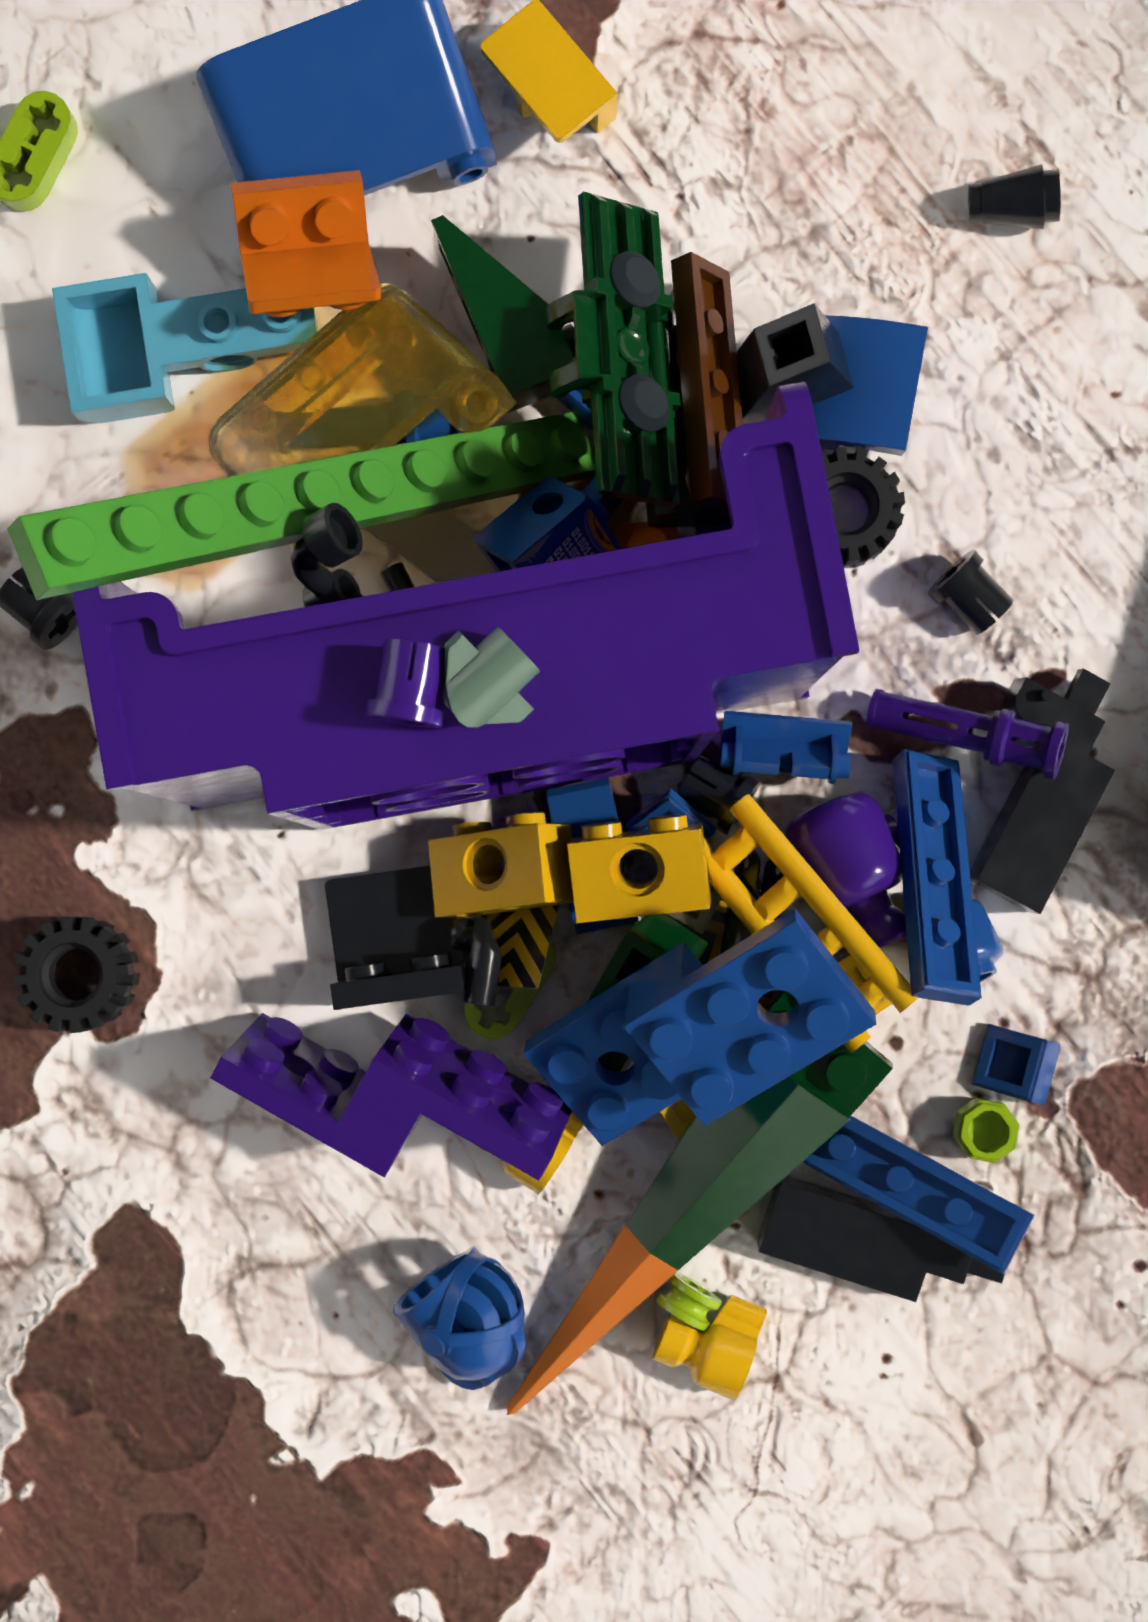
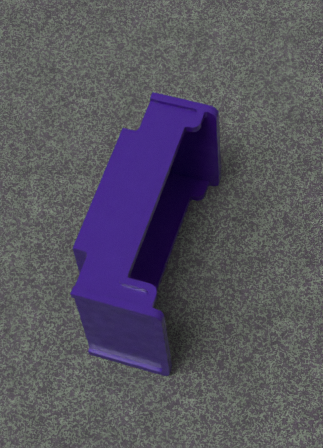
(626, 644)

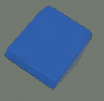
(1016, 1064)

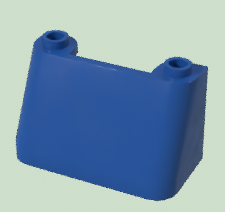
(351, 92)

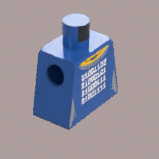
(550, 526)

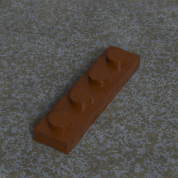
(707, 372)

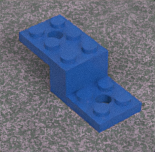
(701, 1030)

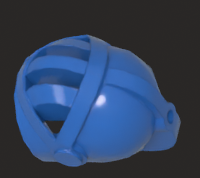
(467, 1319)

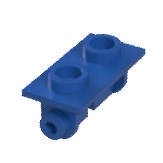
(785, 745)

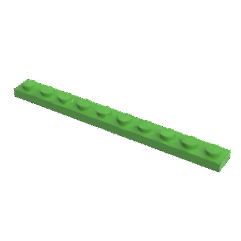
(266, 508)

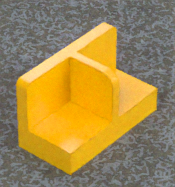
(550, 74)

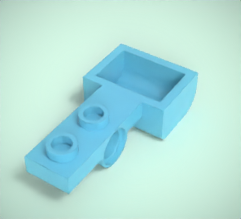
(126, 342)

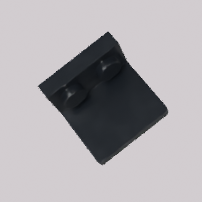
(390, 940)

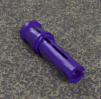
(999, 746)

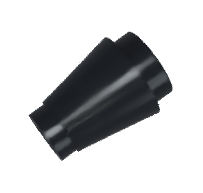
(1017, 199)

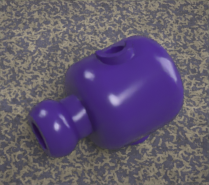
(857, 858)

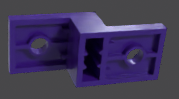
(377, 1109)

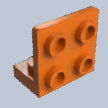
(305, 243)

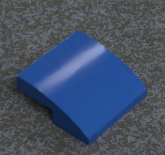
(885, 374)

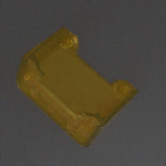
(358, 390)

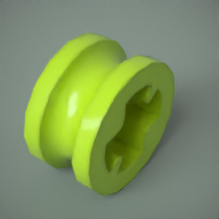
(689, 1301)

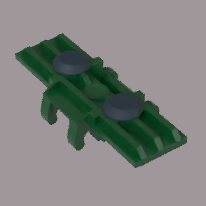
(623, 351)

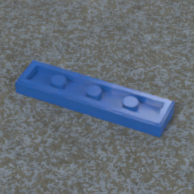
(936, 879)
(923, 1193)

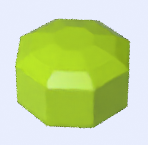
(985, 1130)

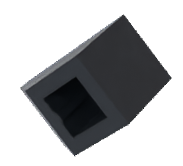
(788, 352)

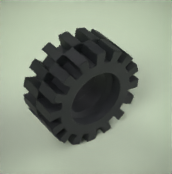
(881, 497)
(38, 979)

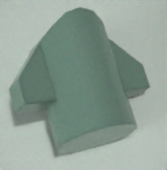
(485, 680)

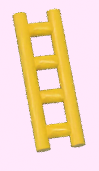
(798, 881)

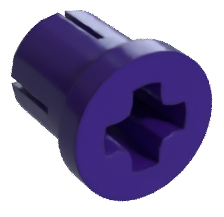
(407, 700)

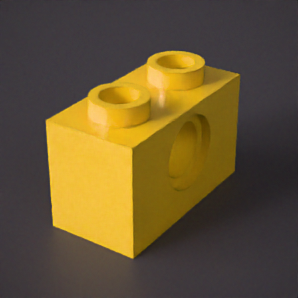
(469, 874)
(606, 893)

